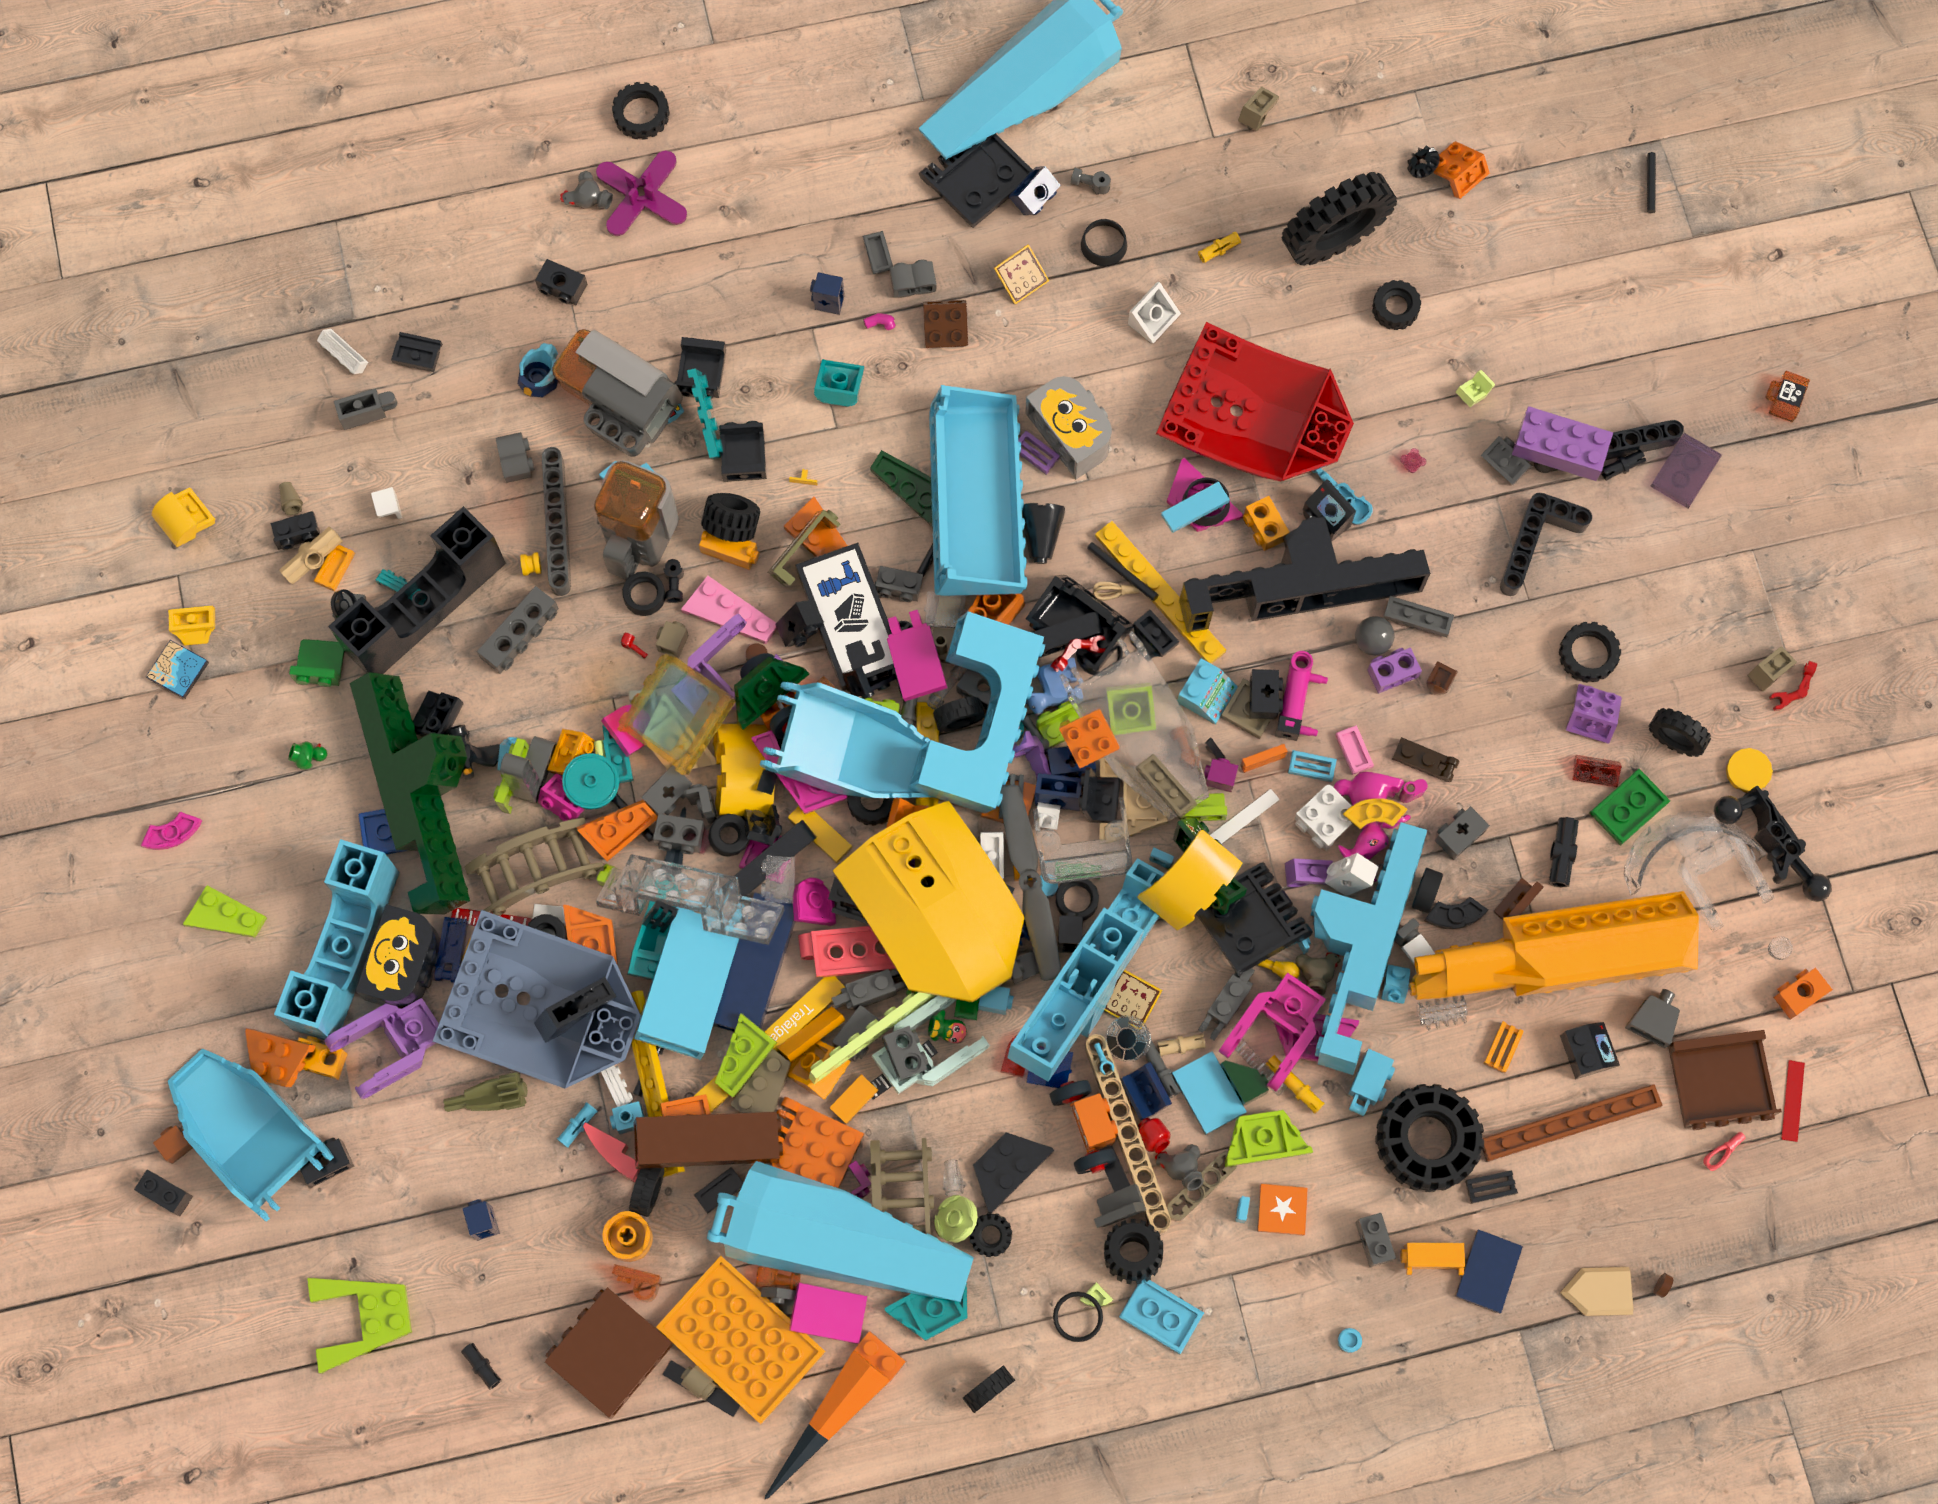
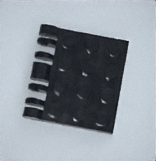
(977, 178)
(1256, 922)

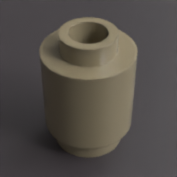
(698, 1382)

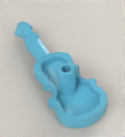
(1363, 507)

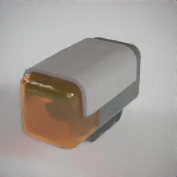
(618, 388)
(635, 517)

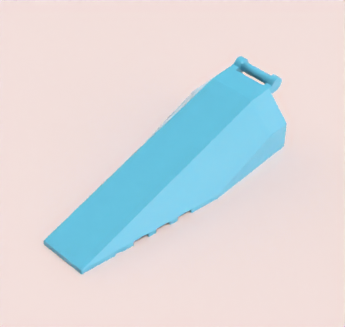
(1029, 74)
(834, 1235)

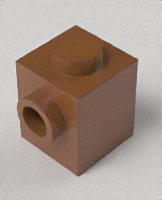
(172, 1144)

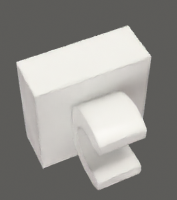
(1048, 815)

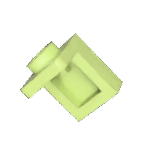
(1475, 389)

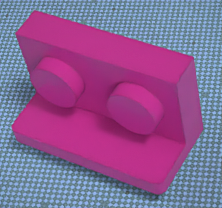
(554, 799)

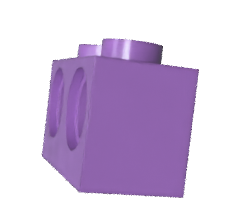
(1397, 674)

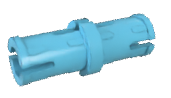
(576, 1125)

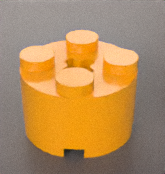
(620, 1225)

